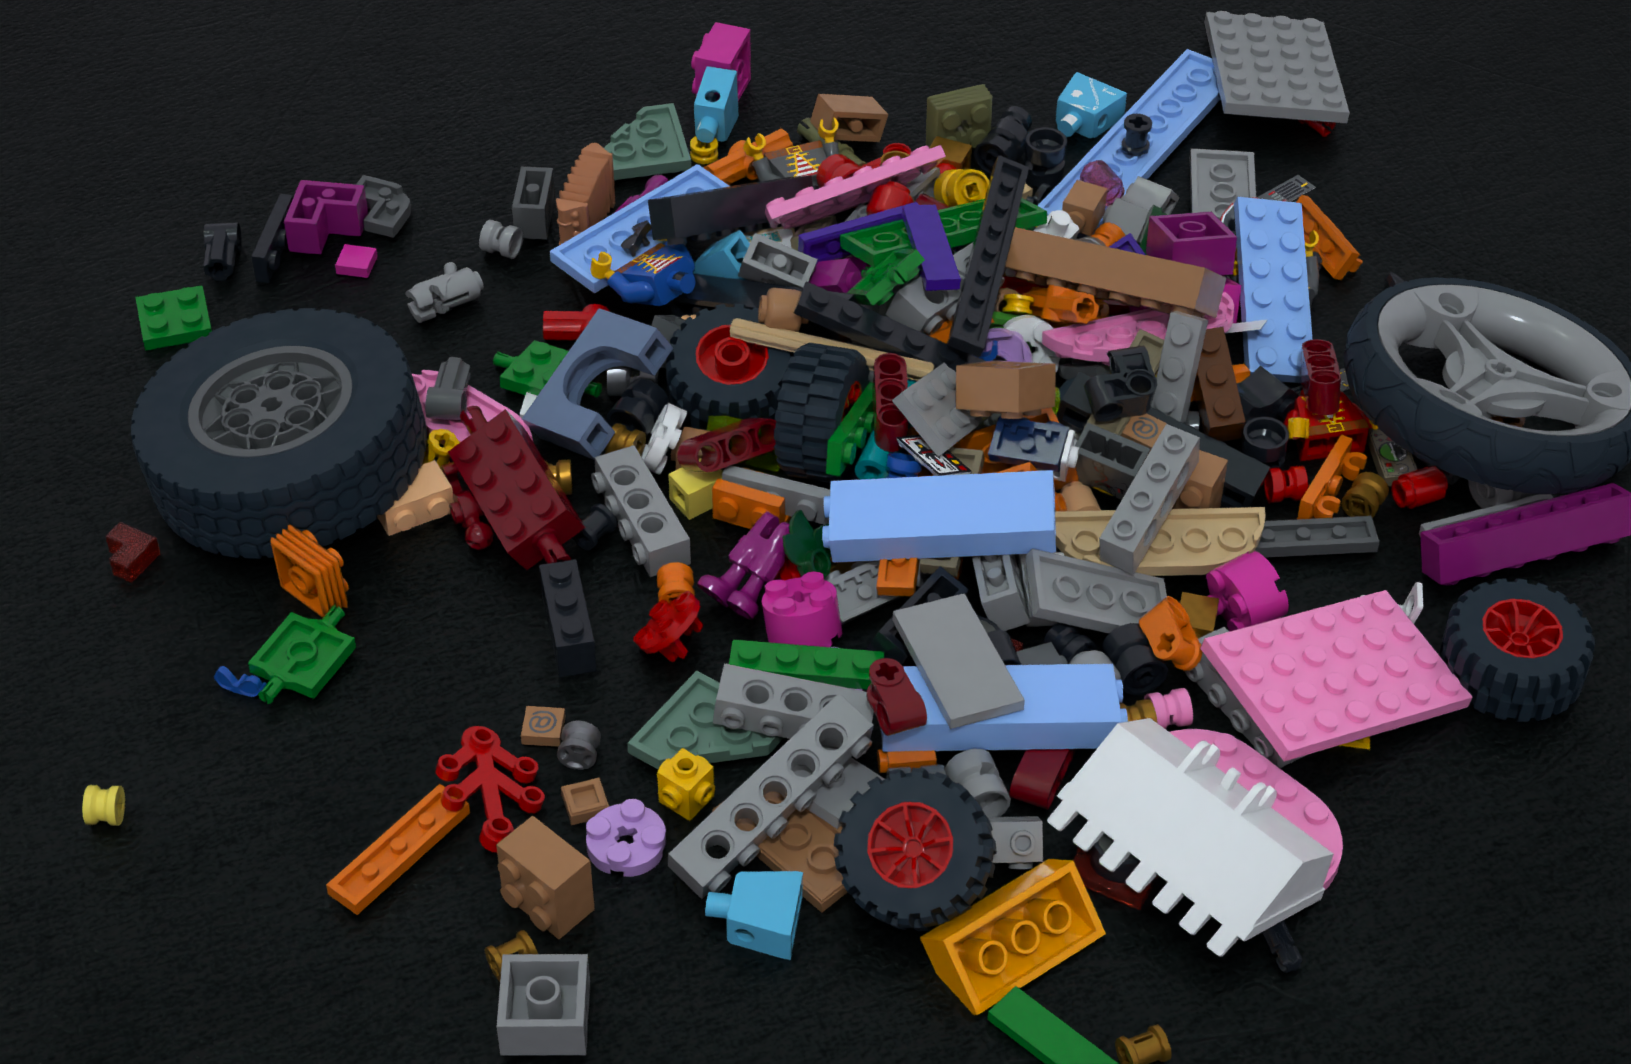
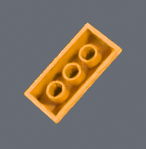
(1014, 934)

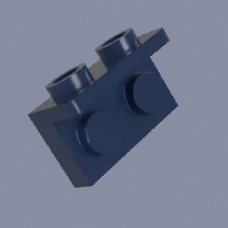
(1028, 441)

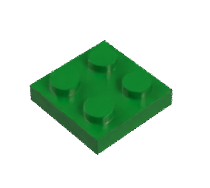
(173, 317)

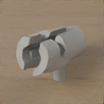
(444, 292)

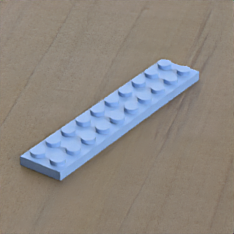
(1174, 105)

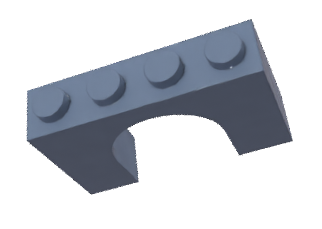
(603, 344)

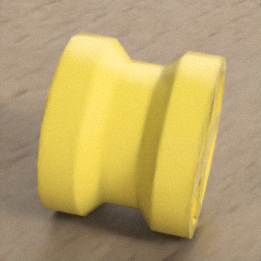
(103, 805)

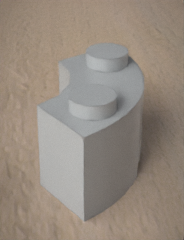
(1132, 209)

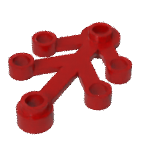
(483, 747)

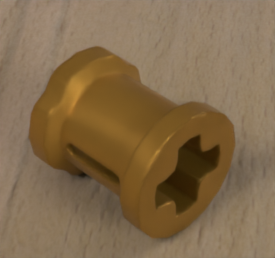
(520, 944)
(1144, 1047)

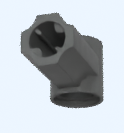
(448, 395)

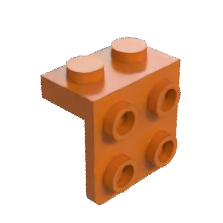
(744, 504)

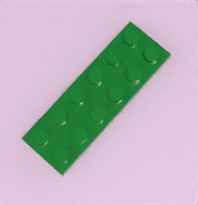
(959, 223)

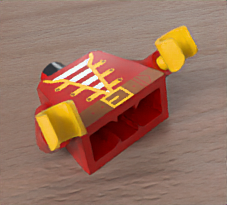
(1318, 434)

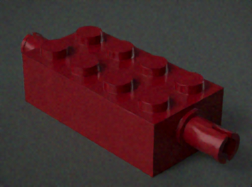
(515, 488)

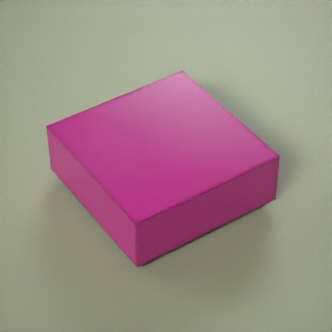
(356, 261)

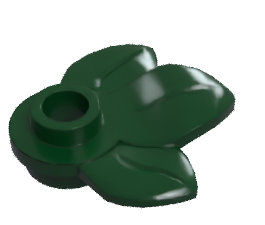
(805, 546)

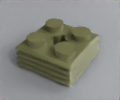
(960, 115)

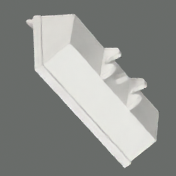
(1194, 832)

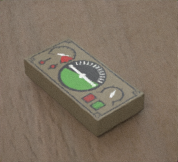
(1388, 456)

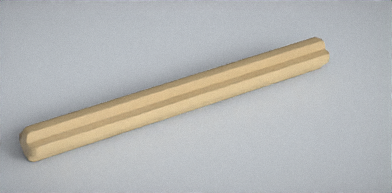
(792, 340)

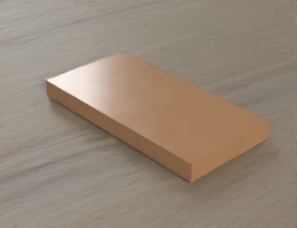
(803, 847)

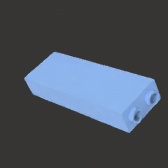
(940, 516)
(1062, 710)

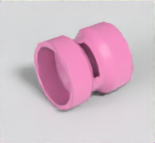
(1172, 708)

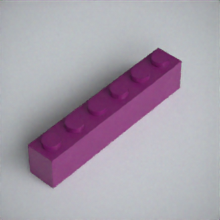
(1526, 534)

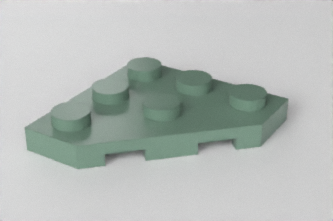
(650, 144)
(688, 724)

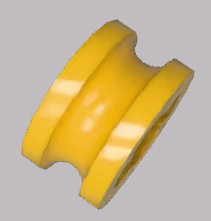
(703, 152)
(1018, 304)

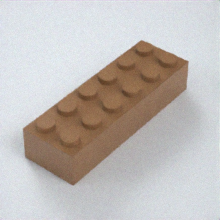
(1115, 274)

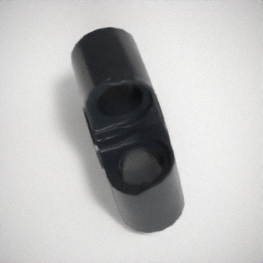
(1126, 390)

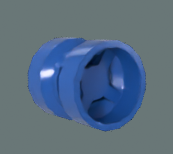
(902, 465)

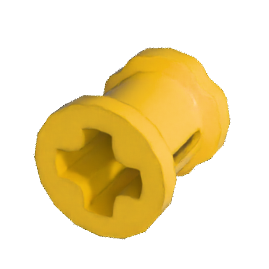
(434, 449)

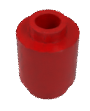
(1419, 487)

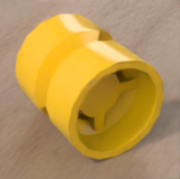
(960, 186)

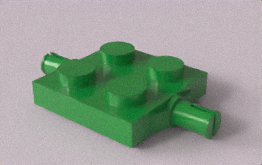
(880, 279)
(534, 368)
(302, 655)

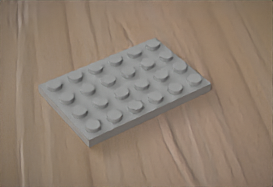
(1275, 67)

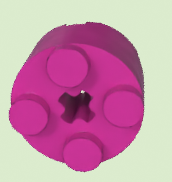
(1247, 591)
(802, 611)

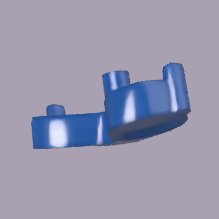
(246, 685)

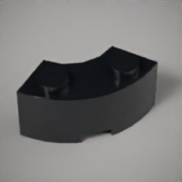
(1265, 396)

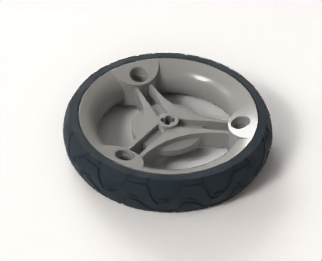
(1452, 425)

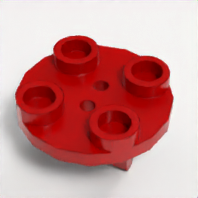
(668, 624)

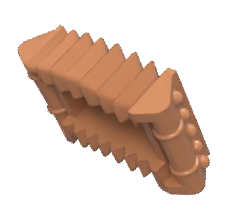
(587, 193)

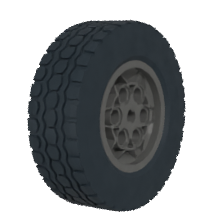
(278, 428)

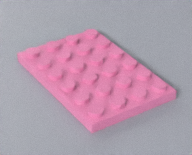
(1335, 674)

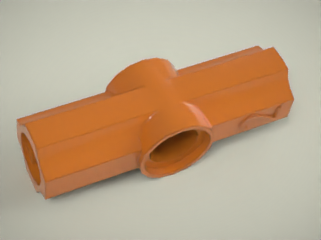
(739, 164)
(1062, 305)

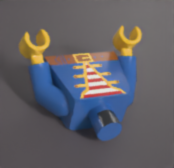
(651, 277)

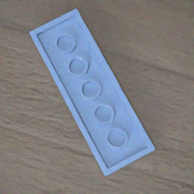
(607, 235)
(1273, 284)

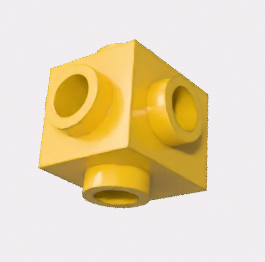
(685, 783)

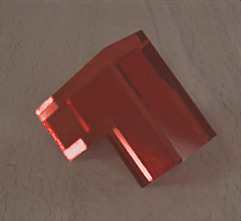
(131, 550)

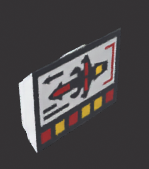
(943, 465)

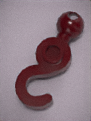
(467, 511)

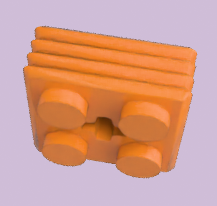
(309, 570)

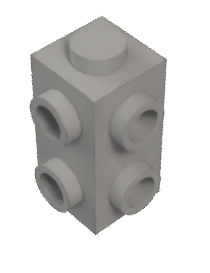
(1017, 841)

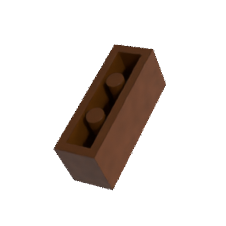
(1217, 389)

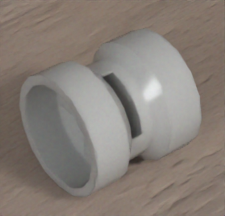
(501, 239)

